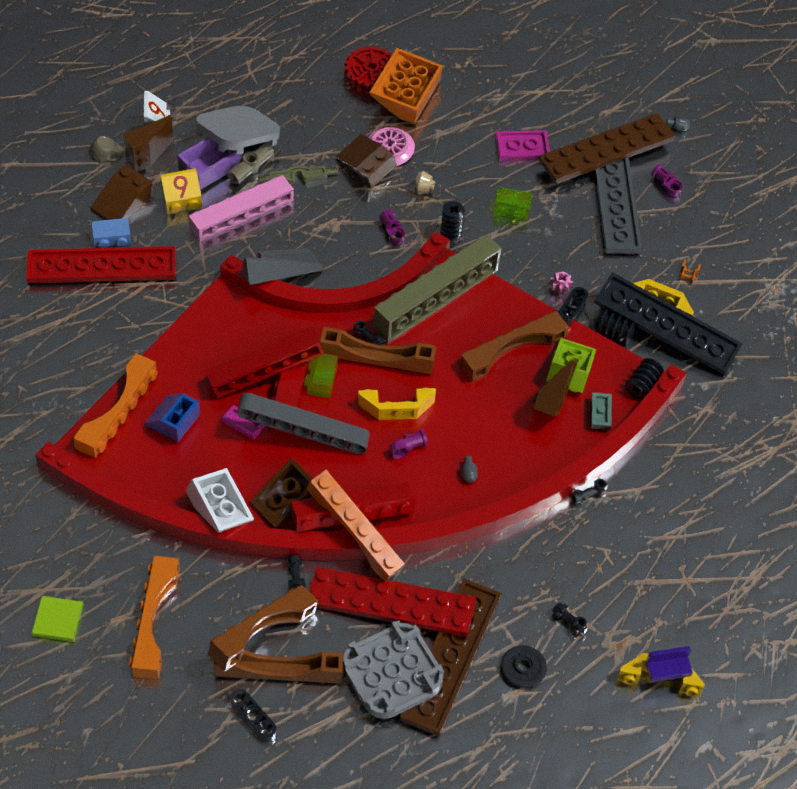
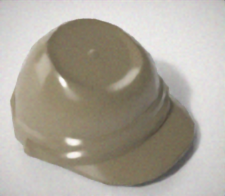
(105, 150)

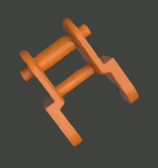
(695, 273)

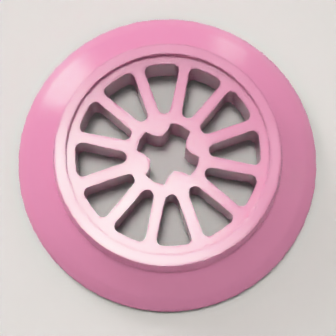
(400, 143)

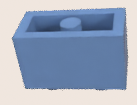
(111, 233)

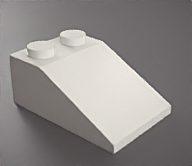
(219, 500)

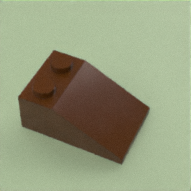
(148, 143)
(367, 160)
(123, 194)
(553, 394)
(285, 486)

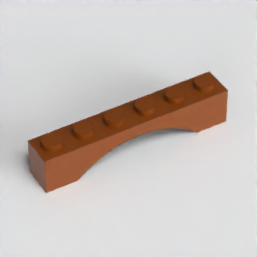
(546, 330)
(412, 357)
(293, 607)
(317, 667)

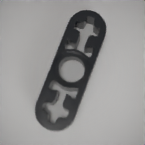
(579, 303)
(251, 705)

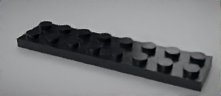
(668, 323)

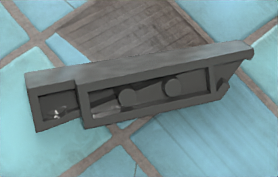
(279, 264)

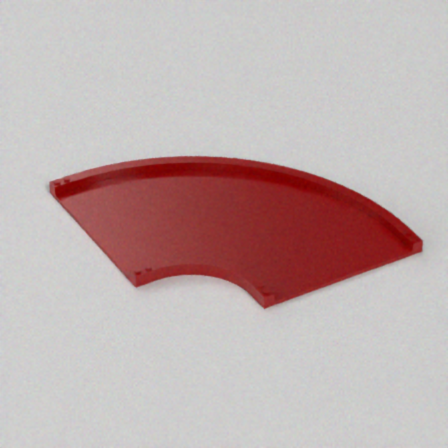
(520, 453)

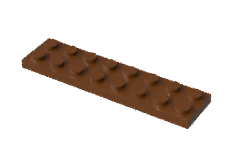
(606, 148)
(455, 656)

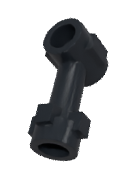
(360, 331)
(598, 490)
(294, 563)
(579, 623)

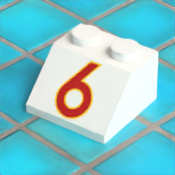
(154, 108)

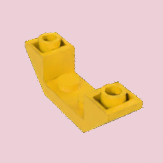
(667, 294)
(396, 410)
(631, 673)

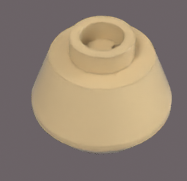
(424, 183)

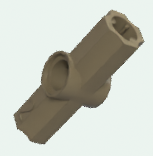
(250, 163)

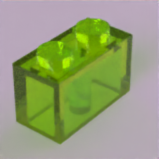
(513, 203)
(322, 375)

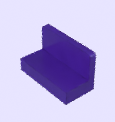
(669, 664)

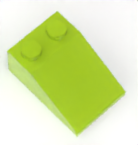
(567, 351)

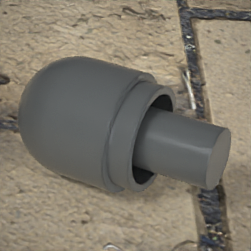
(679, 123)
(469, 470)

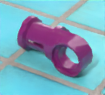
(667, 180)
(390, 221)
(402, 447)

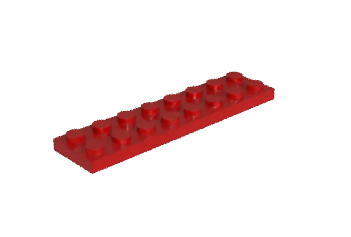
(101, 264)
(393, 601)

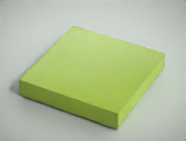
(57, 619)

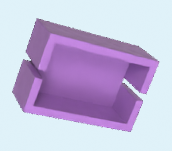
(208, 161)

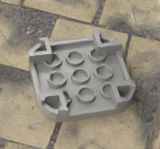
(237, 128)
(393, 670)

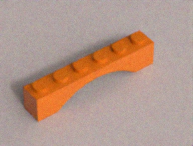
(95, 434)
(336, 501)
(163, 579)

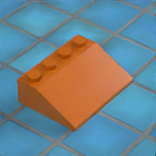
(406, 84)

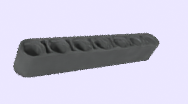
(303, 423)

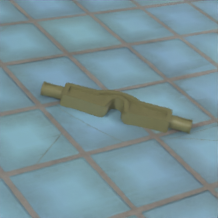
(307, 173)

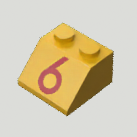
(181, 191)

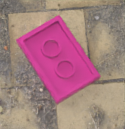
(521, 145)

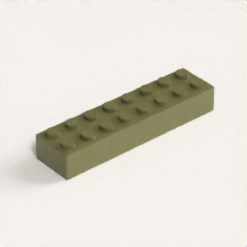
(436, 288)

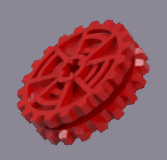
(364, 68)

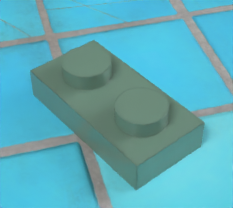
(601, 411)

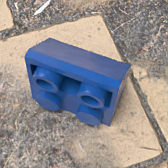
(174, 416)

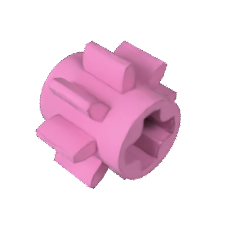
(561, 282)

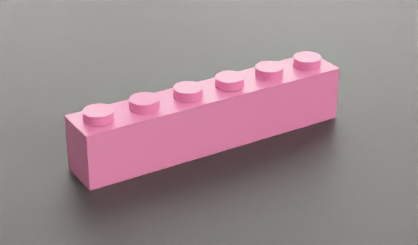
(241, 208)

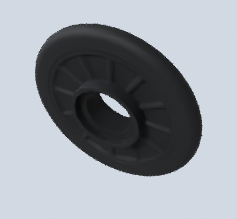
(521, 678)

